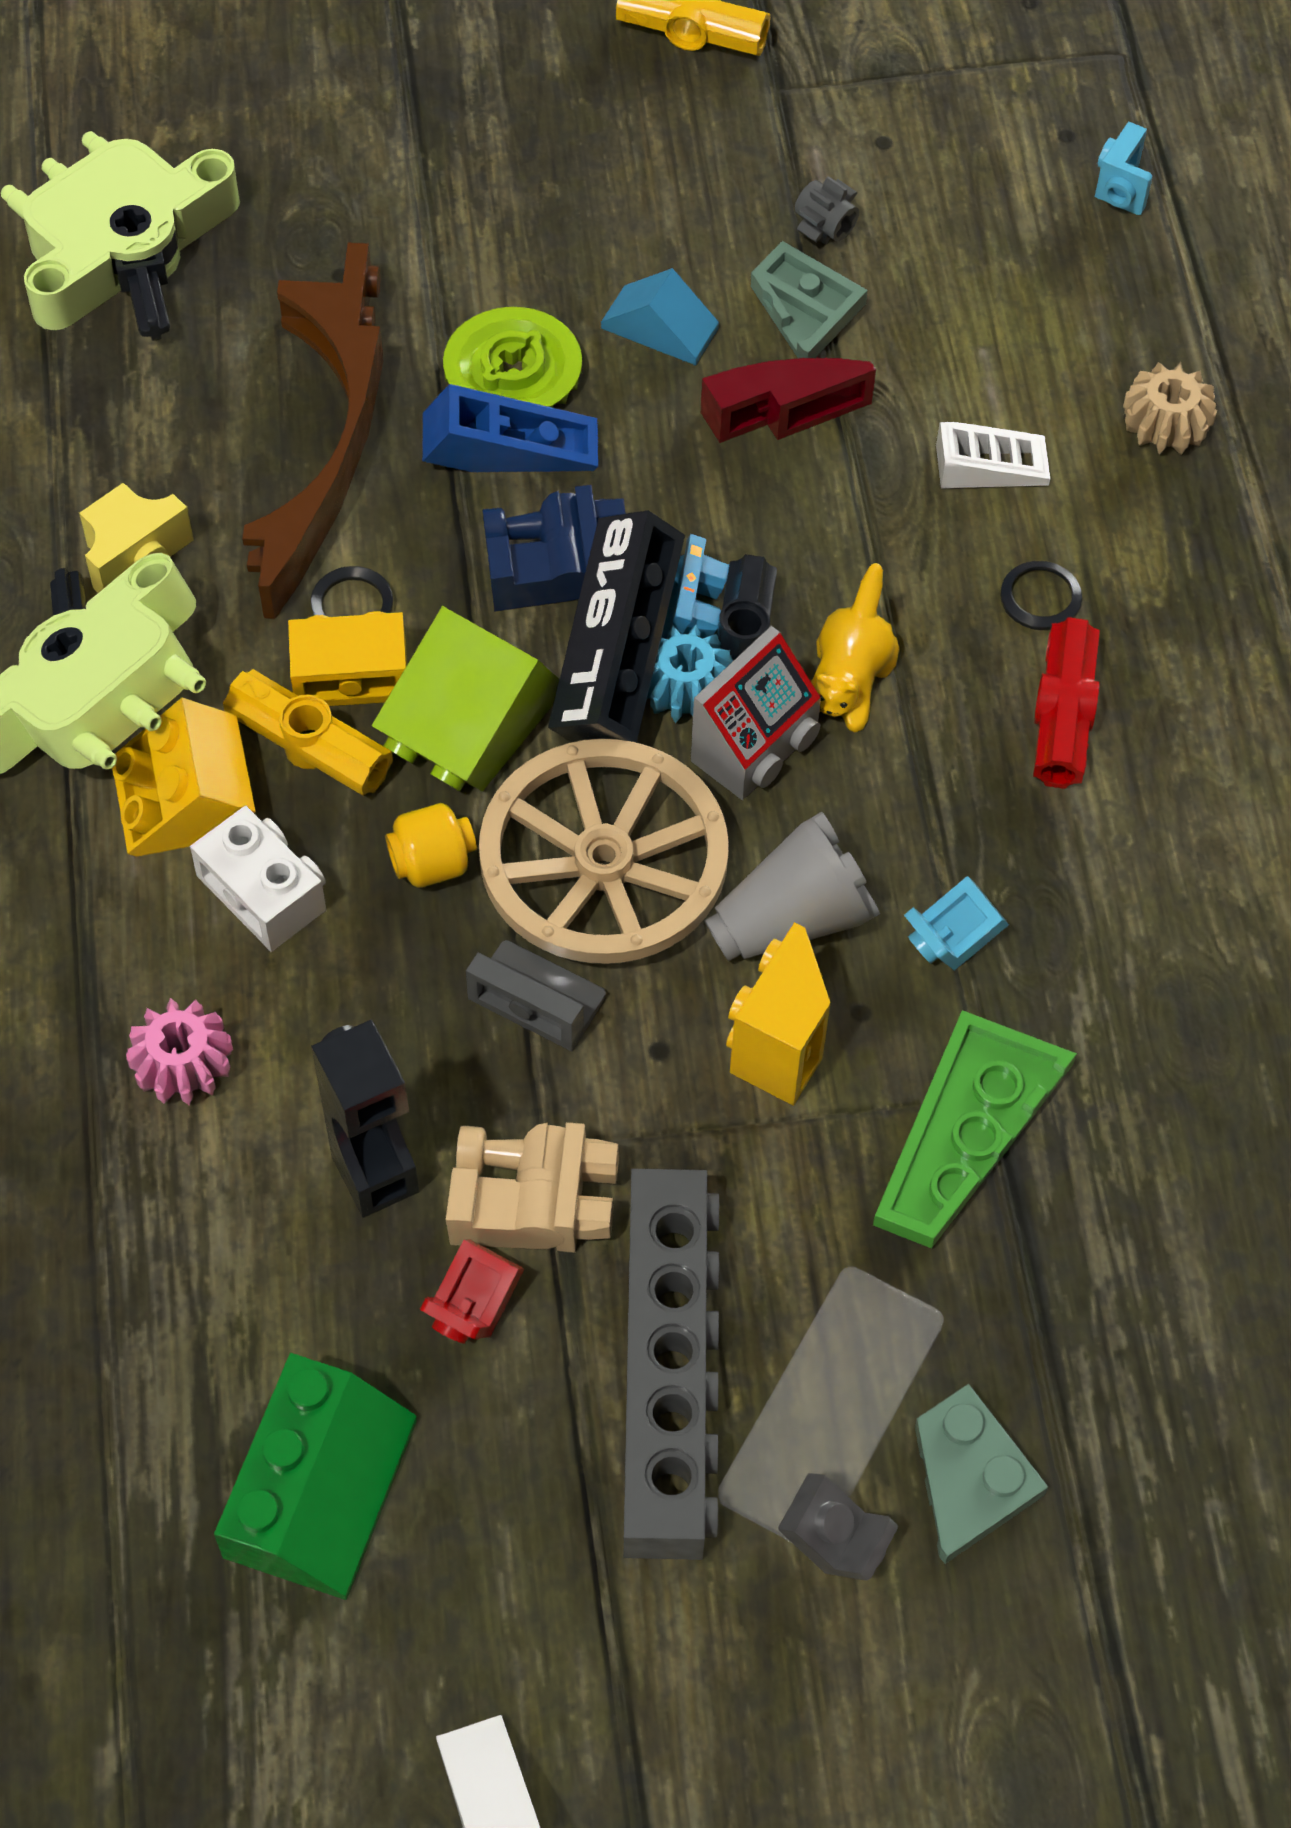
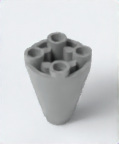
(800, 883)

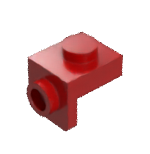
(472, 1293)

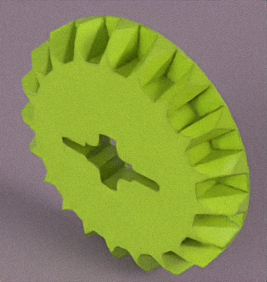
(510, 335)

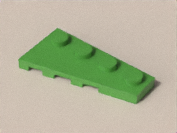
(970, 1117)

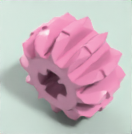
(156, 1048)

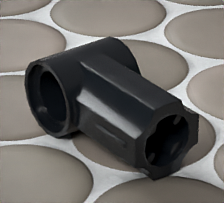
(746, 603)

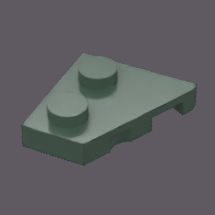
(972, 1472)

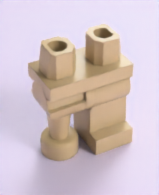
(544, 1201)

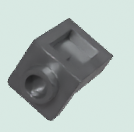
(836, 1530)

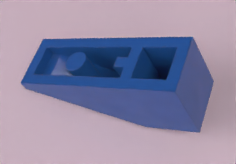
(504, 434)

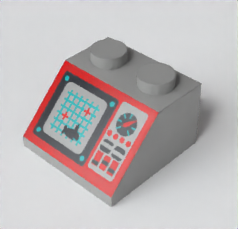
(754, 716)

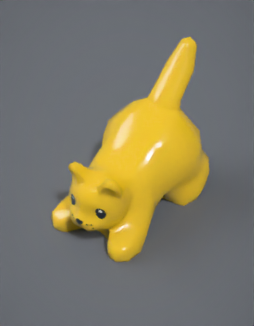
(853, 651)

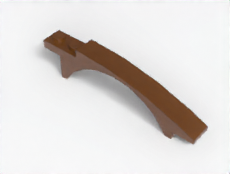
(343, 332)

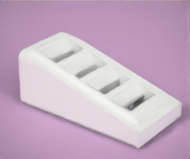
(972, 471)

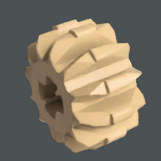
(1169, 408)

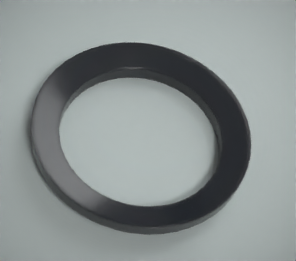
(351, 573)
(1033, 621)

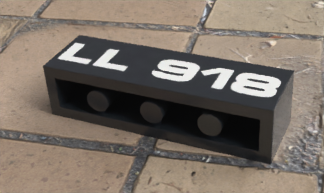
(617, 628)

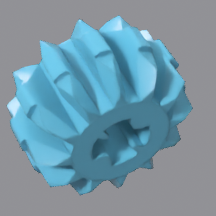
(684, 669)

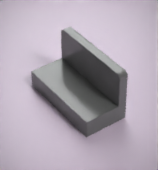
(534, 993)

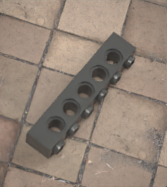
(657, 1522)

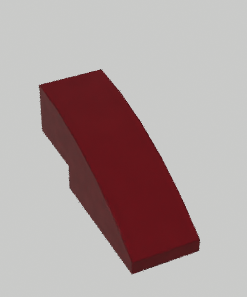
(784, 395)

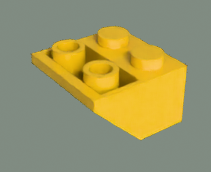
(181, 778)
(781, 1019)

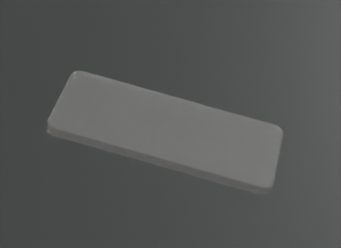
(832, 1397)

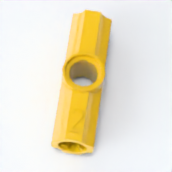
(697, 22)
(331, 748)

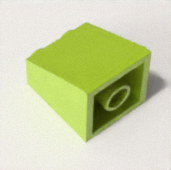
(465, 702)

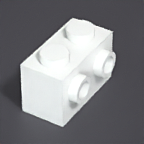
(260, 877)

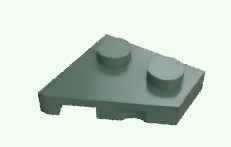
(805, 298)

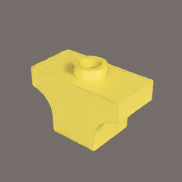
(128, 527)

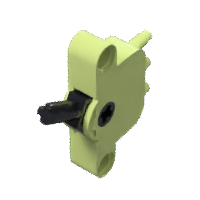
(117, 227)
(98, 667)

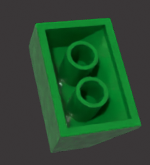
(315, 1478)

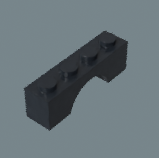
(360, 1107)

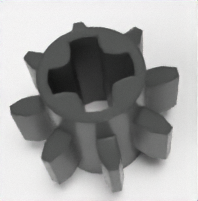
(826, 210)

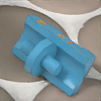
(695, 575)

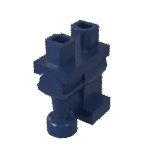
(557, 563)

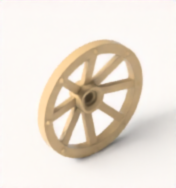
(603, 843)

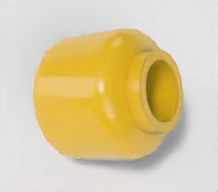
(430, 845)

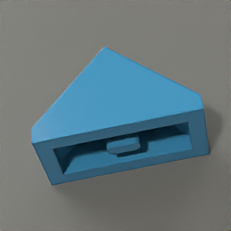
(662, 316)

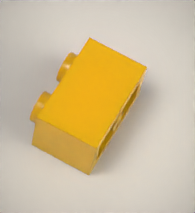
(347, 657)

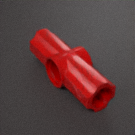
(1066, 703)

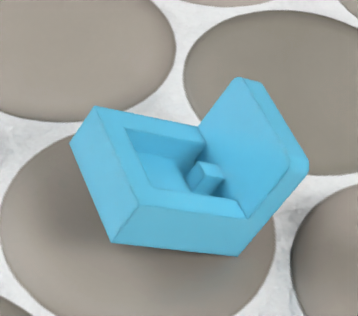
(1119, 177)
(955, 925)

